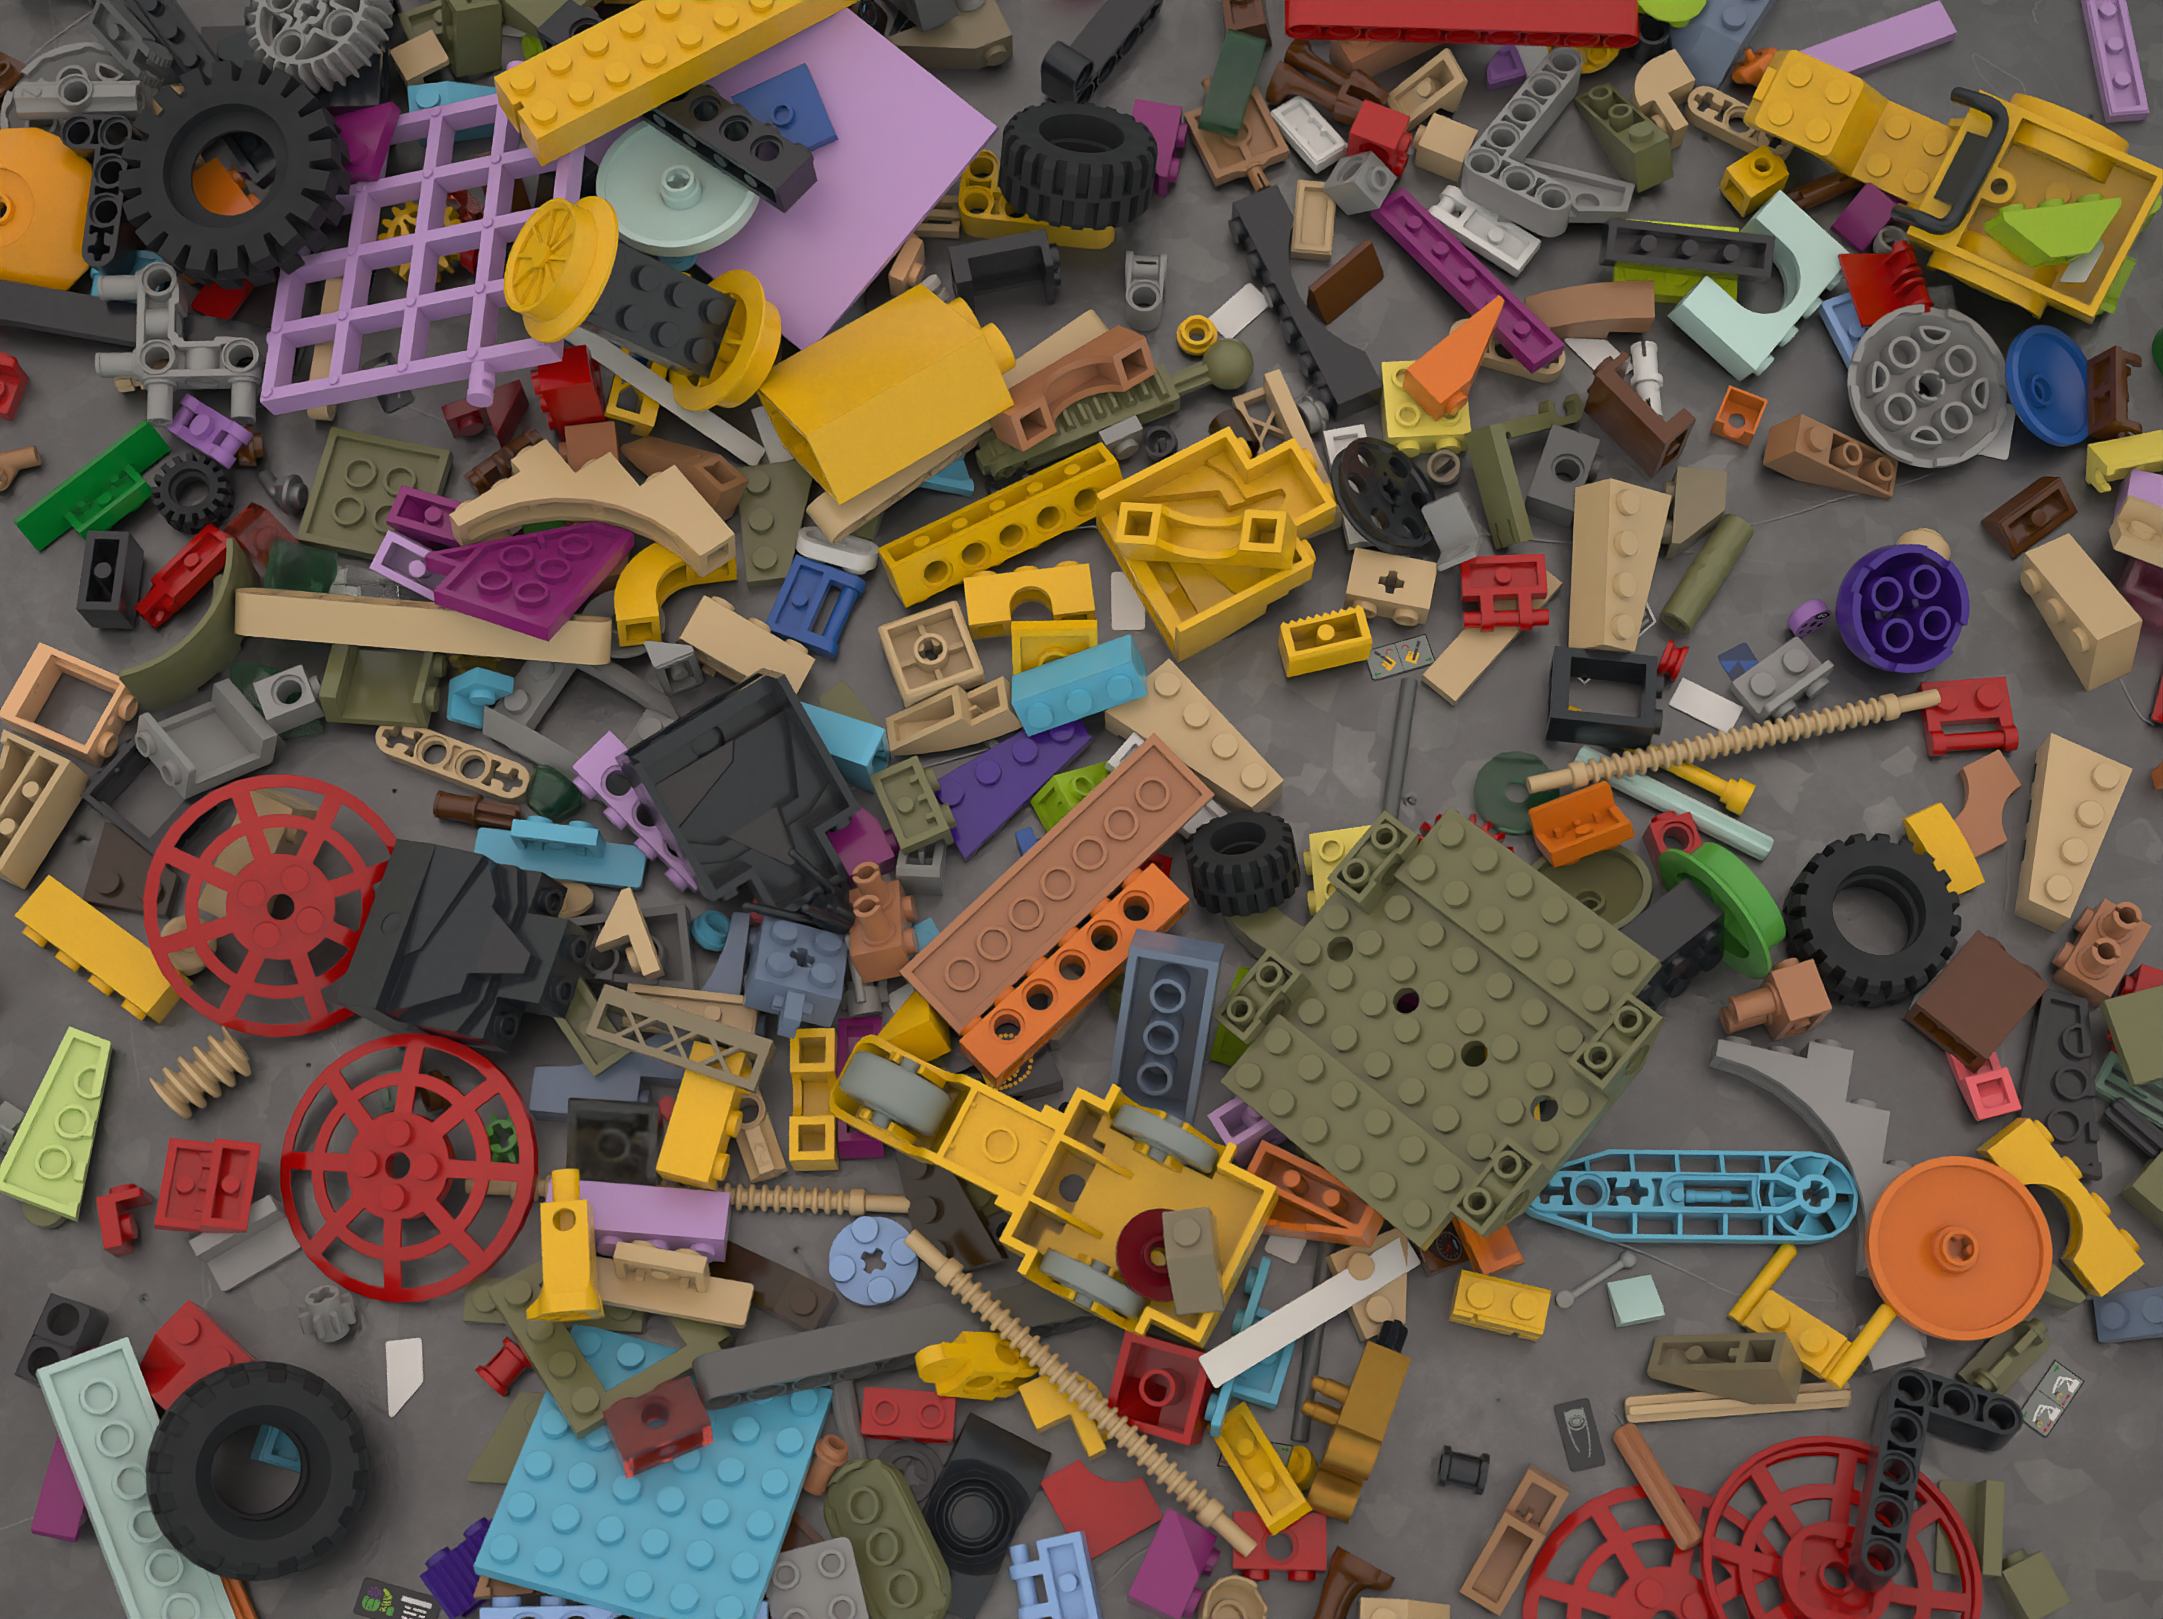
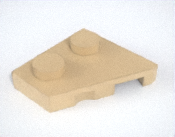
(1383, 1304)

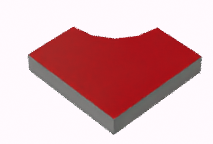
(1101, 1508)

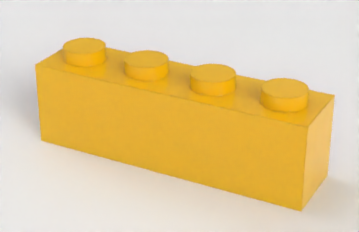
(100, 947)

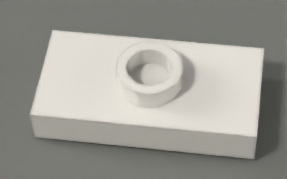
(1309, 133)

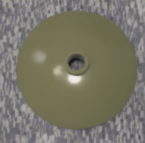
(1607, 882)

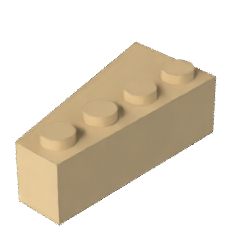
(1200, 739)
(2067, 822)

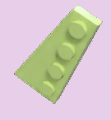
(56, 1138)

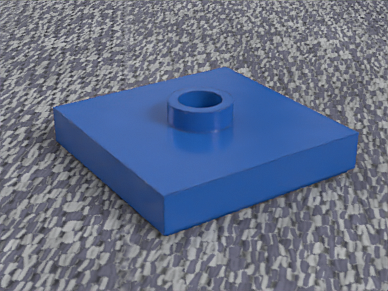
(792, 107)

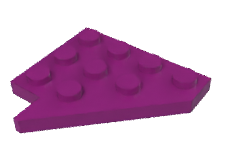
(530, 578)

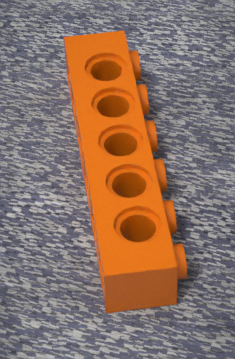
(1001, 1058)

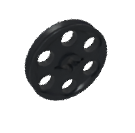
(1382, 495)

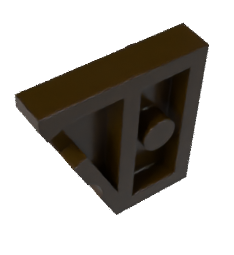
(121, 874)

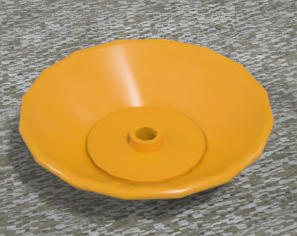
(46, 209)

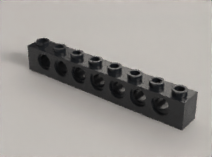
(713, 127)

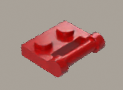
(1969, 704)

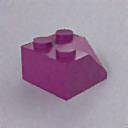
(1173, 1567)

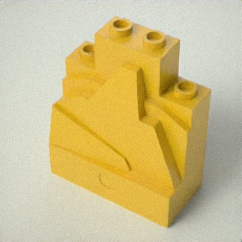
(1218, 479)

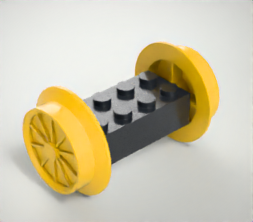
(577, 274)

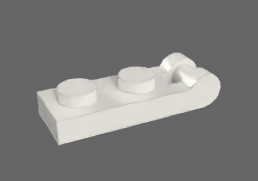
(1478, 229)

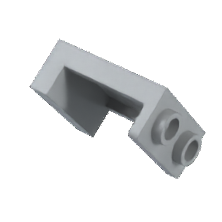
(208, 742)

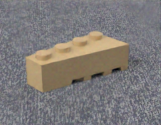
(1613, 562)

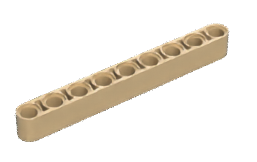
(841, 520)
(410, 627)

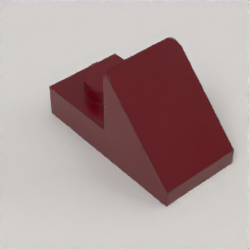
(504, 414)

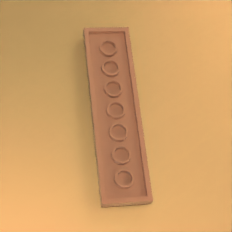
(1057, 883)

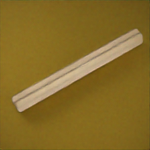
(1705, 1405)

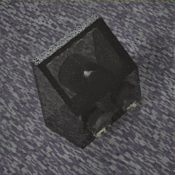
(614, 1140)

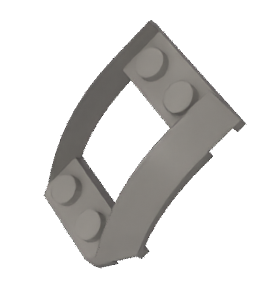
(535, 690)

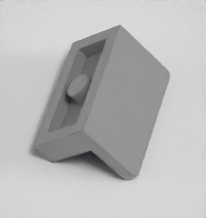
(242, 1256)

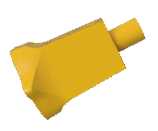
(567, 1255)

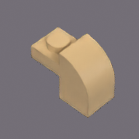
(1660, 89)

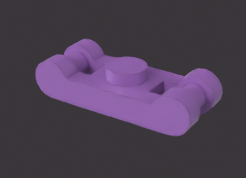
(208, 431)

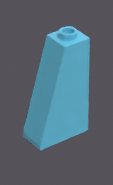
(854, 745)

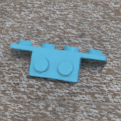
(564, 852)
(1264, 1380)

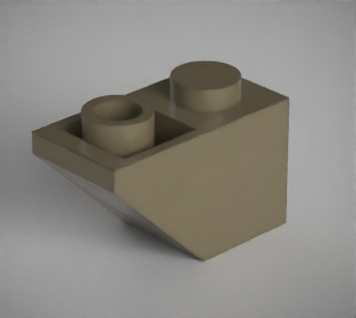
(1694, 508)

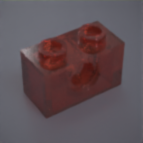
(646, 1447)

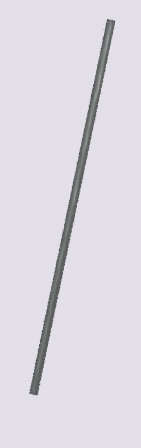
(1391, 804)

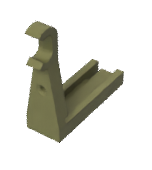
(1496, 470)

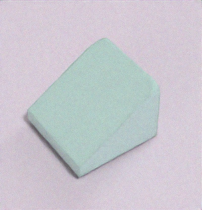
(1635, 1301)

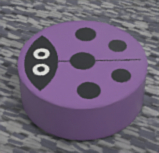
(1808, 617)

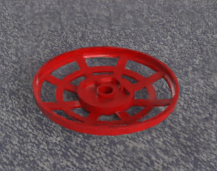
(249, 897)
(431, 1167)
(1830, 1543)
(1646, 1589)

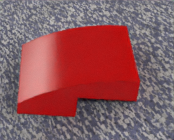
(207, 1186)

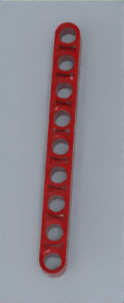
(1468, 22)

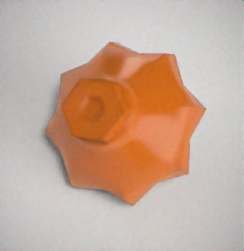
(1753, 66)

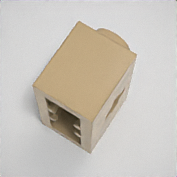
(1410, 578)

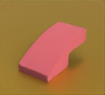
(1987, 1091)

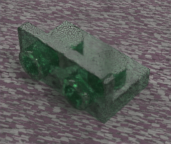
(300, 567)

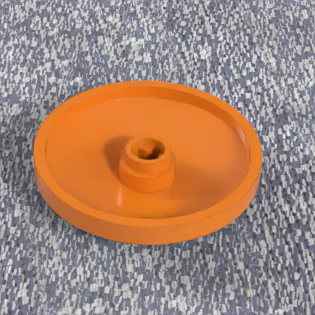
(1958, 1248)

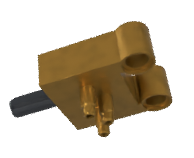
(1358, 1423)

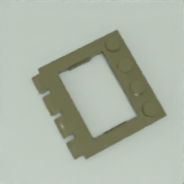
(566, 1370)

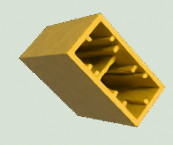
(887, 390)

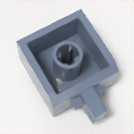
(796, 974)

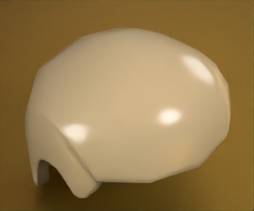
(1232, 1599)

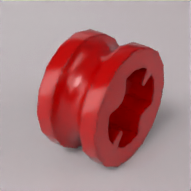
(1672, 660)

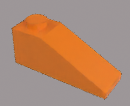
(1447, 371)

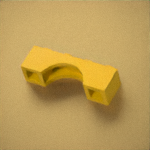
(1247, 540)
(2096, 1249)

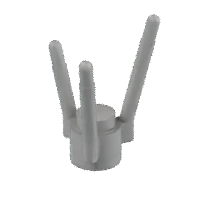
(861, 998)

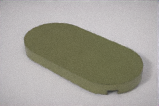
(890, 1541)

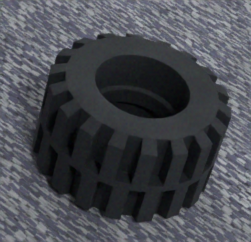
(1243, 863)

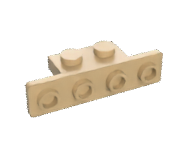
(671, 1285)

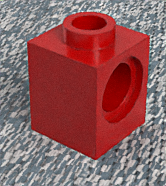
(1670, 825)

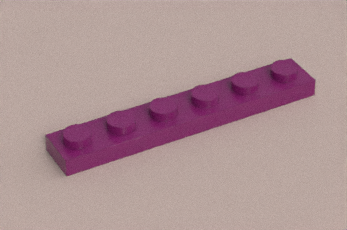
(1466, 278)

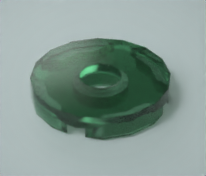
(1490, 791)

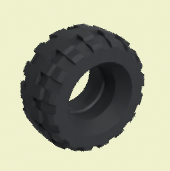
(302, 1527)

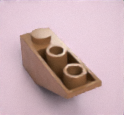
(1828, 458)
(707, 471)

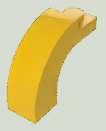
(647, 584)

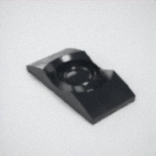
(980, 1506)

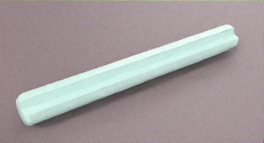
(1705, 818)

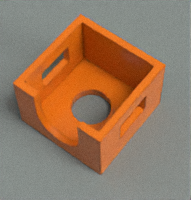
(1745, 405)

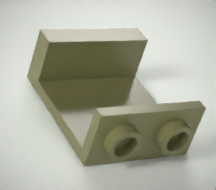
(381, 686)

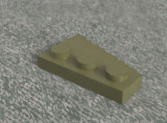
(770, 519)

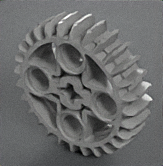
(318, 38)

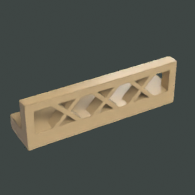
(1289, 426)

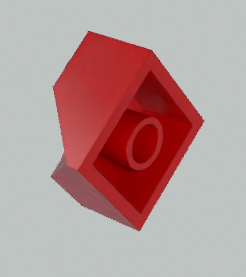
(186, 1351)
(1161, 1388)

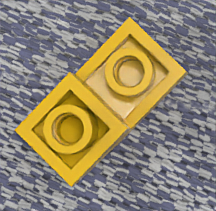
(1939, 835)

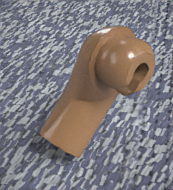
(14, 460)

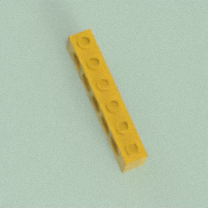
(999, 525)

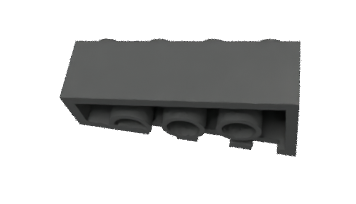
(672, 940)

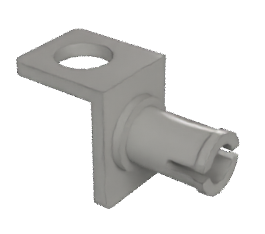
(1453, 530)

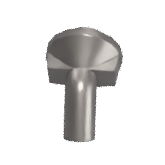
(288, 491)

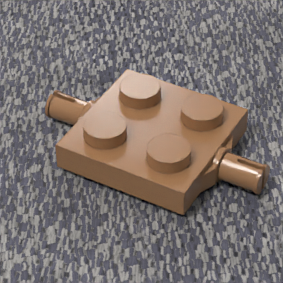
(1256, 146)

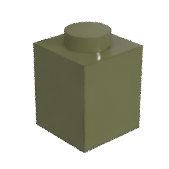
(2030, 1585)

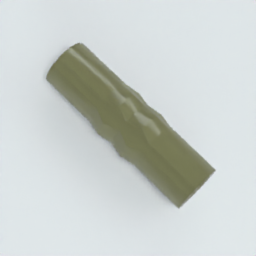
(1706, 573)

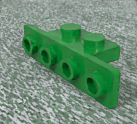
(98, 491)

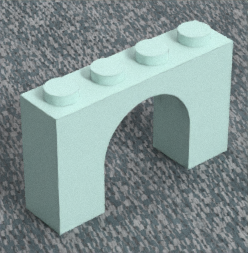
(1743, 338)

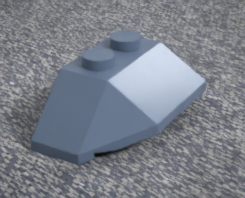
(1718, 38)

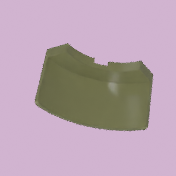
(204, 650)

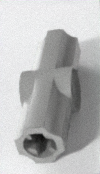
(61, 98)

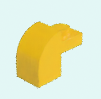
(1050, 1408)

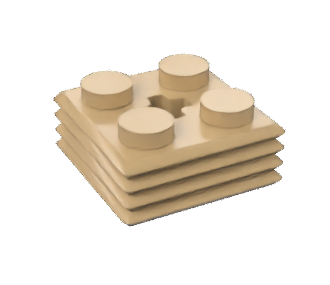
(936, 629)

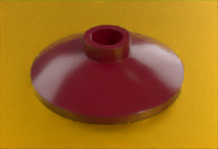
(1133, 1256)

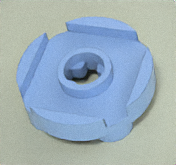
(879, 1287)

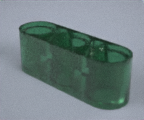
(1232, 84)

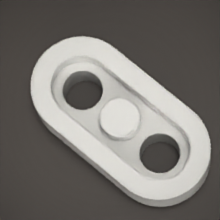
(851, 553)

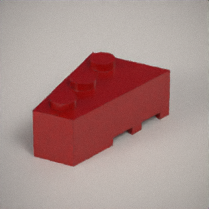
(571, 390)

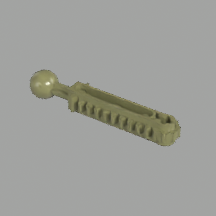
(1224, 365)

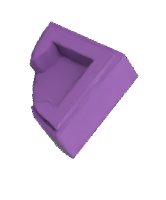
(1505, 69)

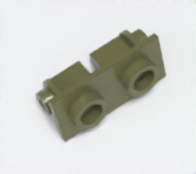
(2006, 1357)

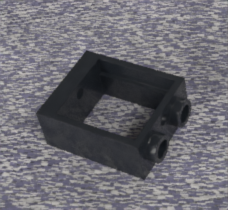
(1599, 728)
(120, 772)

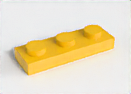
(1260, 1470)

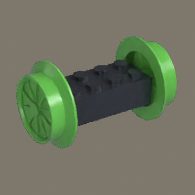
(1708, 915)

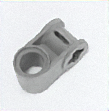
(1144, 284)

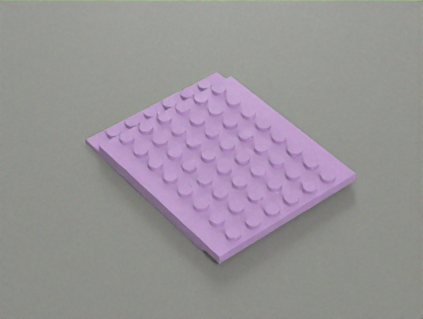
(893, 161)

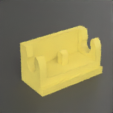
(2116, 457)

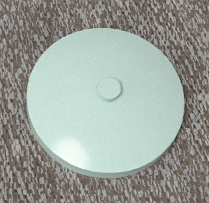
(669, 196)

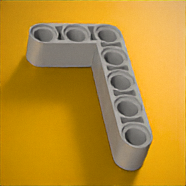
(1493, 164)

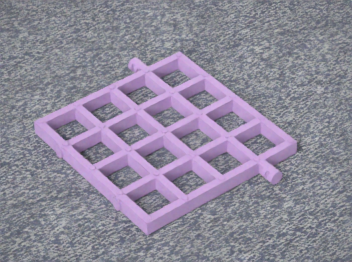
(423, 251)

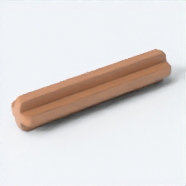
(1657, 1486)

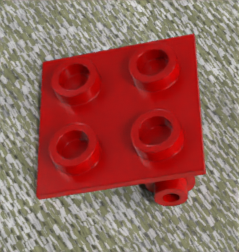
(1884, 282)

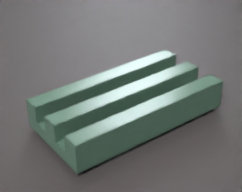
(2108, 1094)

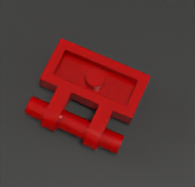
(1504, 579)

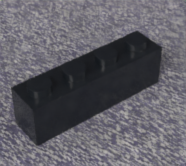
(1686, 250)

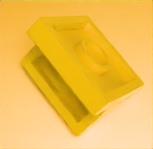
(1046, 641)

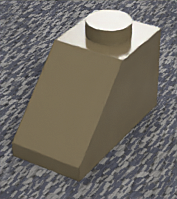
(1193, 1260)

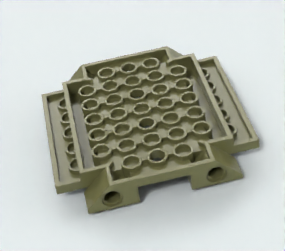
(1495, 966)

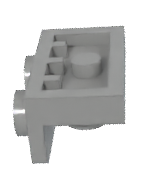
(1781, 680)

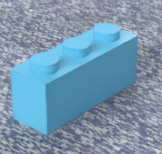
(1079, 685)

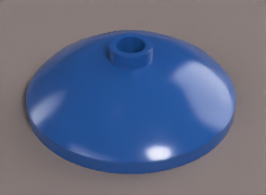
(2048, 385)

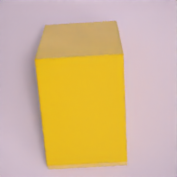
(918, 1030)

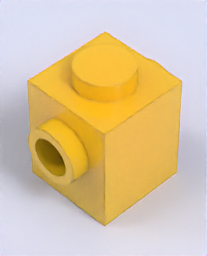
(1754, 180)

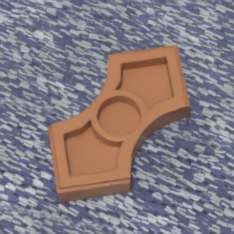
(1986, 789)

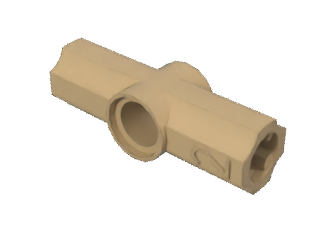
(759, 1143)

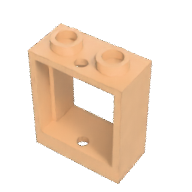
(36, 686)

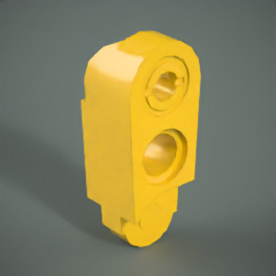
(974, 1366)

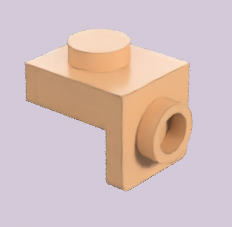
(908, 266)

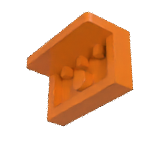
(1579, 825)

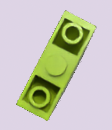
(2054, 230)

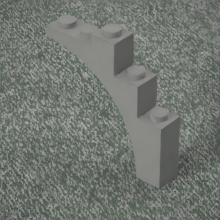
(1817, 1090)

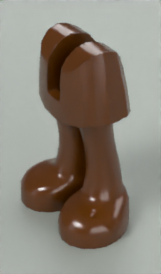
(1343, 104)
(1345, 1580)

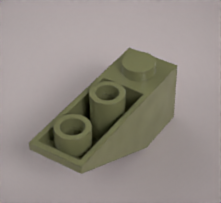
(1627, 136)

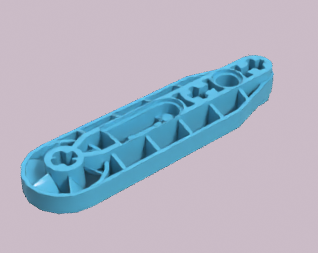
(1664, 1196)

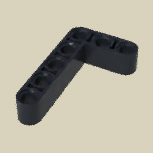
(1904, 1459)

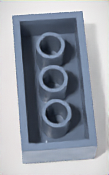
(1166, 1021)

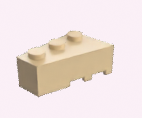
(2082, 611)
(739, 645)
(35, 804)
(279, 840)

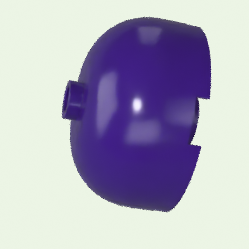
(1919, 603)

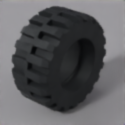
(1077, 165)
(1904, 879)

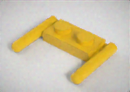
(1818, 1346)

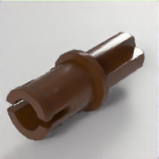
(475, 810)

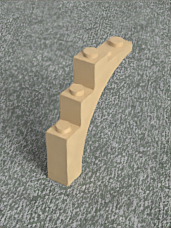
(601, 491)

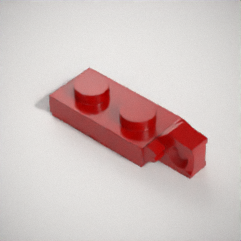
(184, 576)

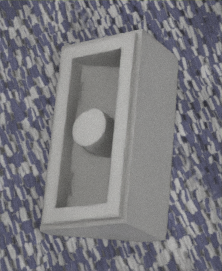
(674, 666)

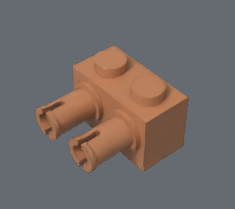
(883, 930)
(2101, 950)
(1786, 1002)

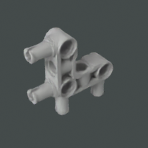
(190, 362)

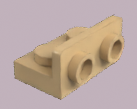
(2139, 530)

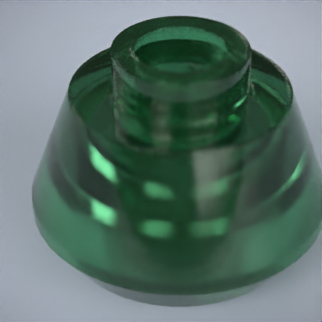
(551, 792)

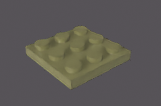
(359, 485)

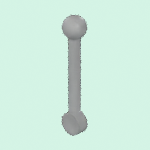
(1566, 1298)

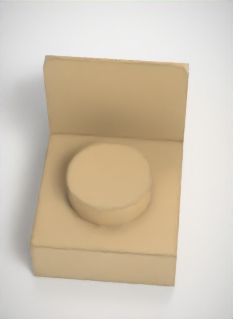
(1431, 87)
(628, 925)

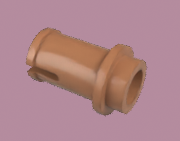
(828, 1456)

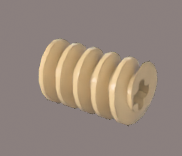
(203, 1074)

